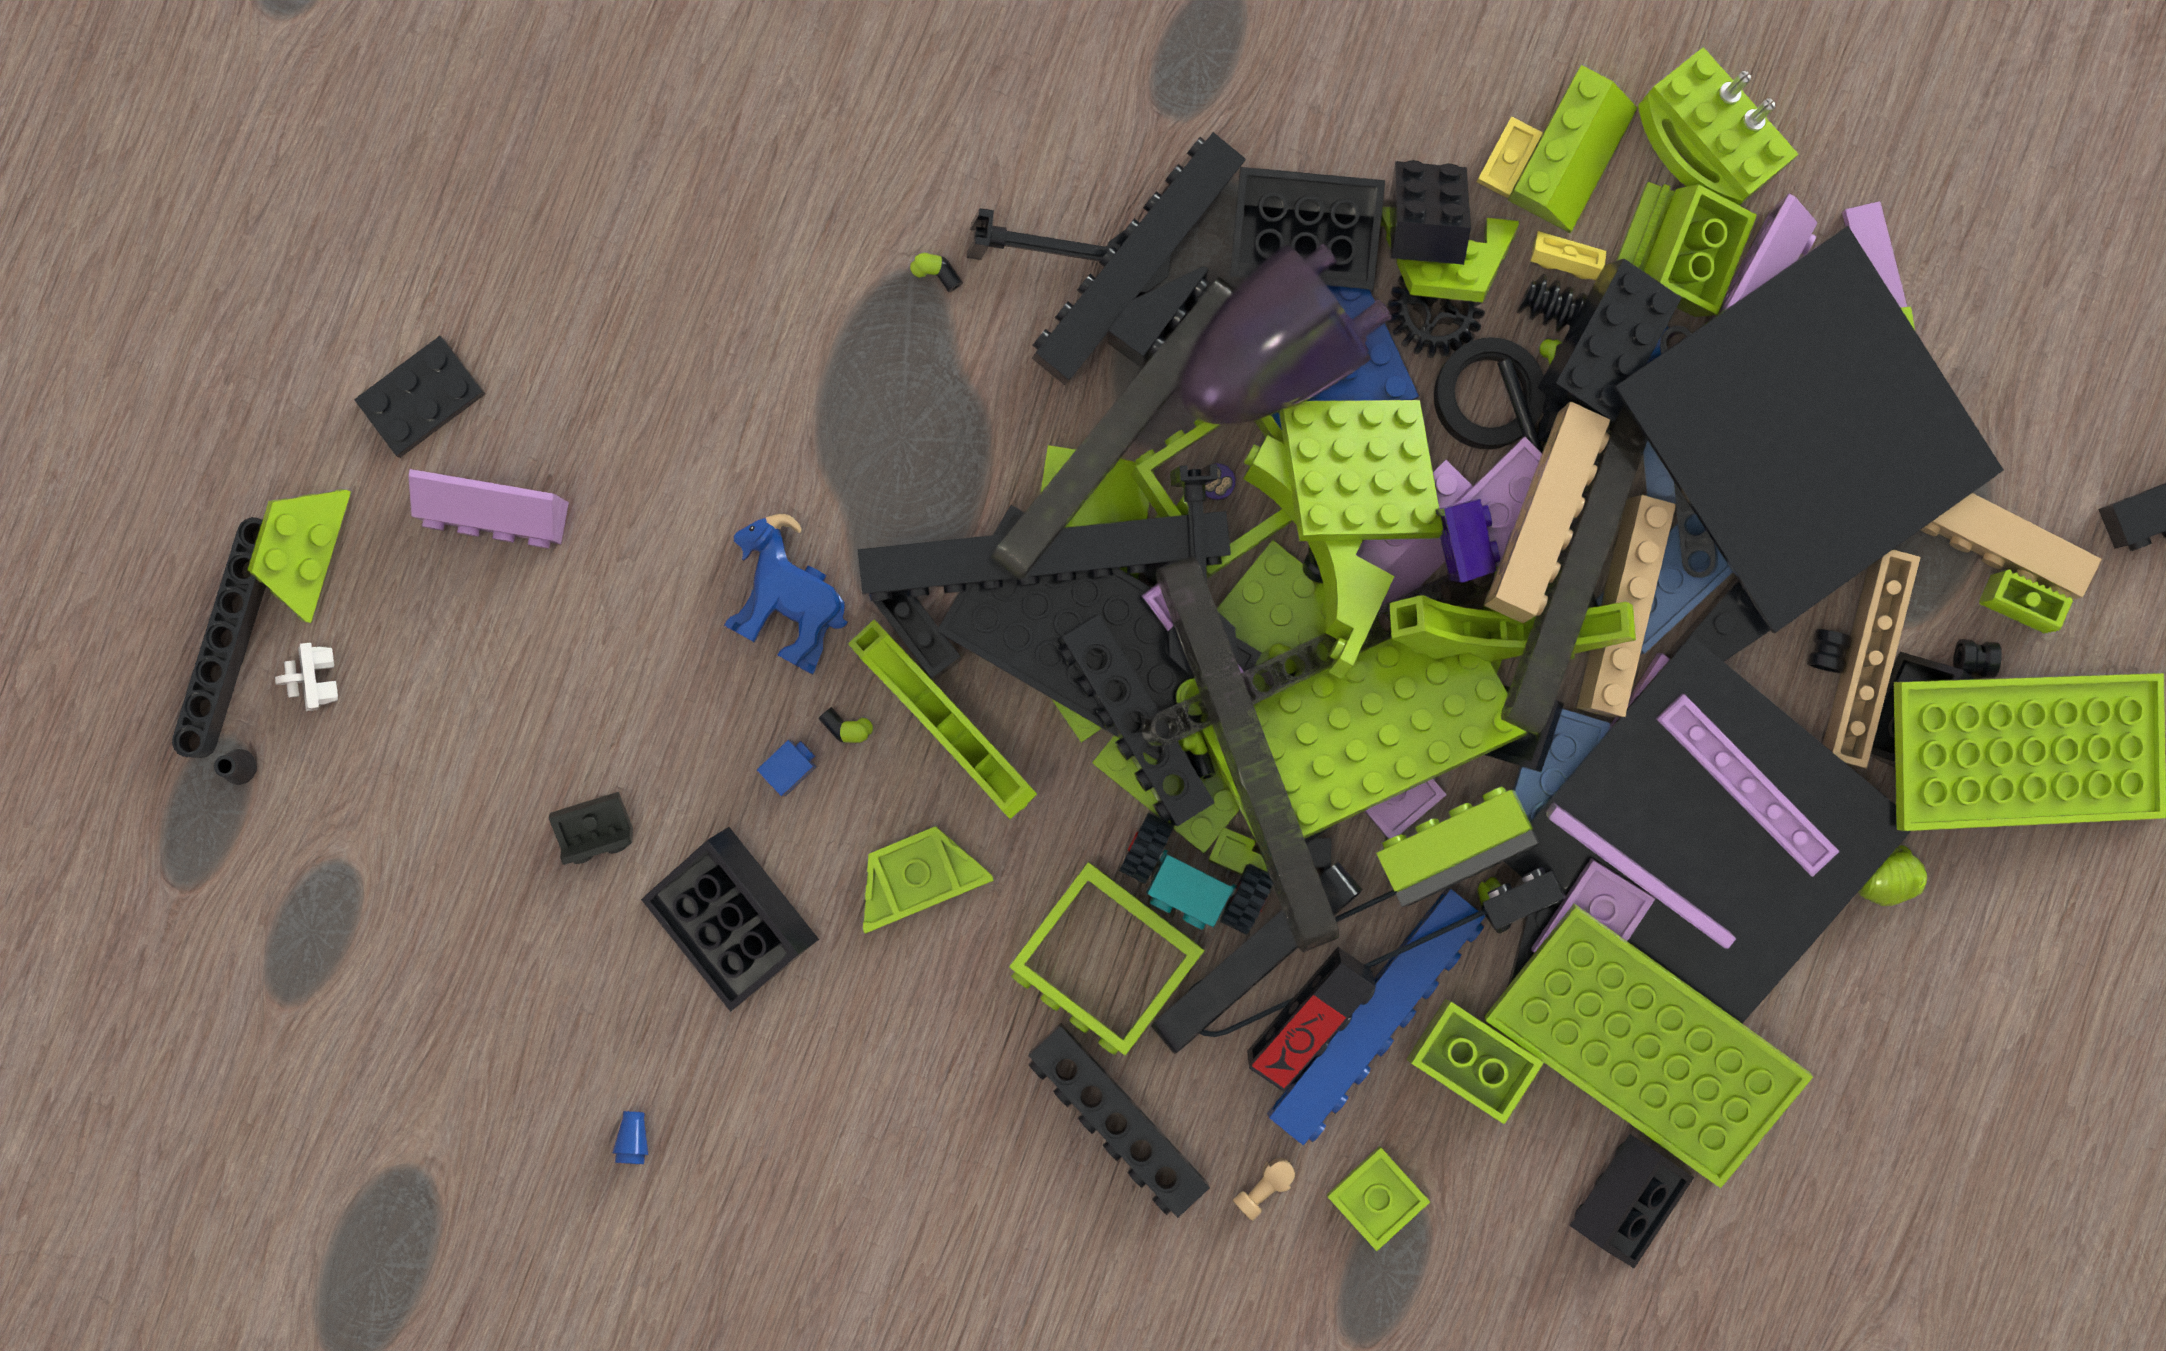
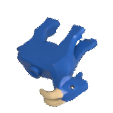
(787, 590)

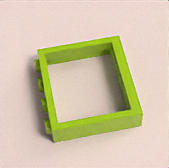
(1165, 507)
(1080, 1017)

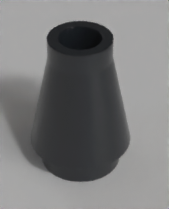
(243, 766)

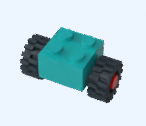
(1190, 889)

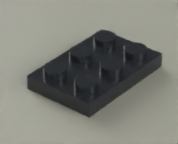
(419, 396)

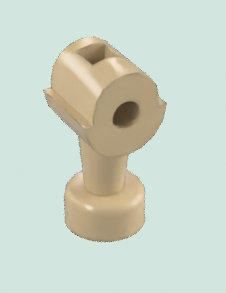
(1276, 1177)

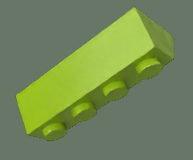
(1574, 149)

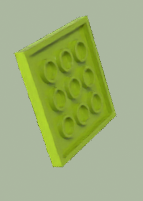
(1360, 470)

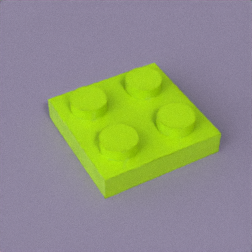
(1378, 1198)

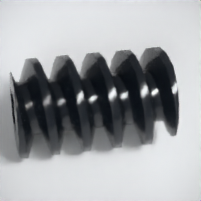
(1552, 302)

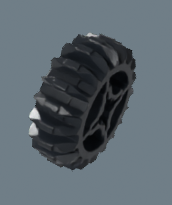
(1450, 315)

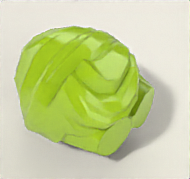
(1896, 880)

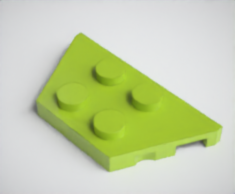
(298, 547)
(917, 876)

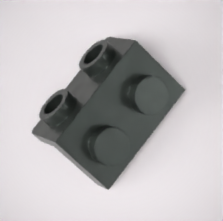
(592, 828)

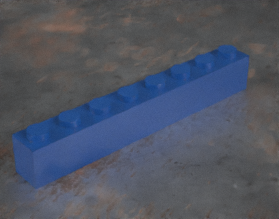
(1397, 991)

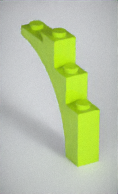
(1452, 630)
(943, 719)

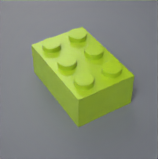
(1699, 248)
(1474, 1061)

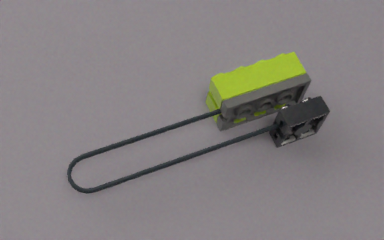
(1450, 854)

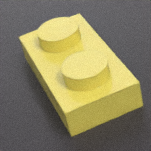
(1509, 157)
(1567, 256)

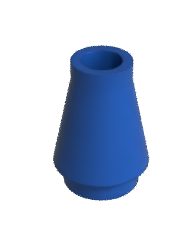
(631, 1139)

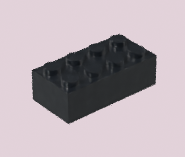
(1610, 338)

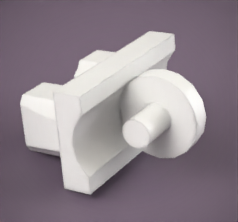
(314, 693)

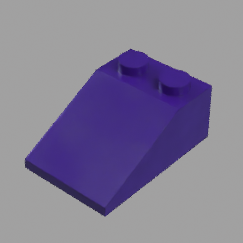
(1467, 541)

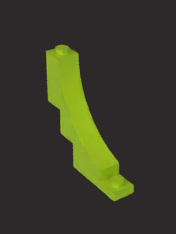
(1350, 583)

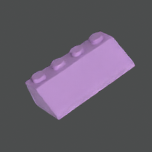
(1776, 246)
(488, 508)
(1415, 559)

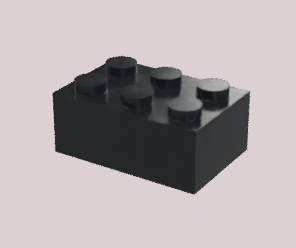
(1429, 212)

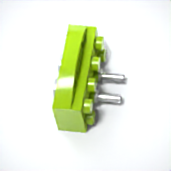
(1714, 130)

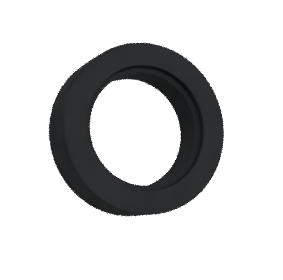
(1444, 392)

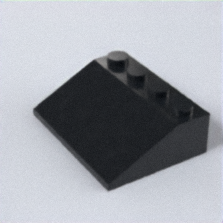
(1304, 213)
(729, 918)

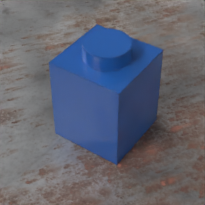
(788, 767)

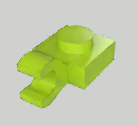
(1235, 852)

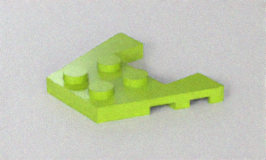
(1459, 281)

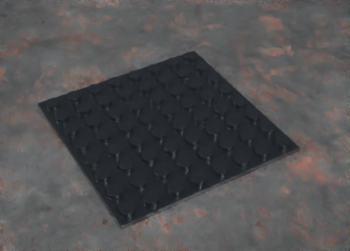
(1809, 429)
(1694, 837)

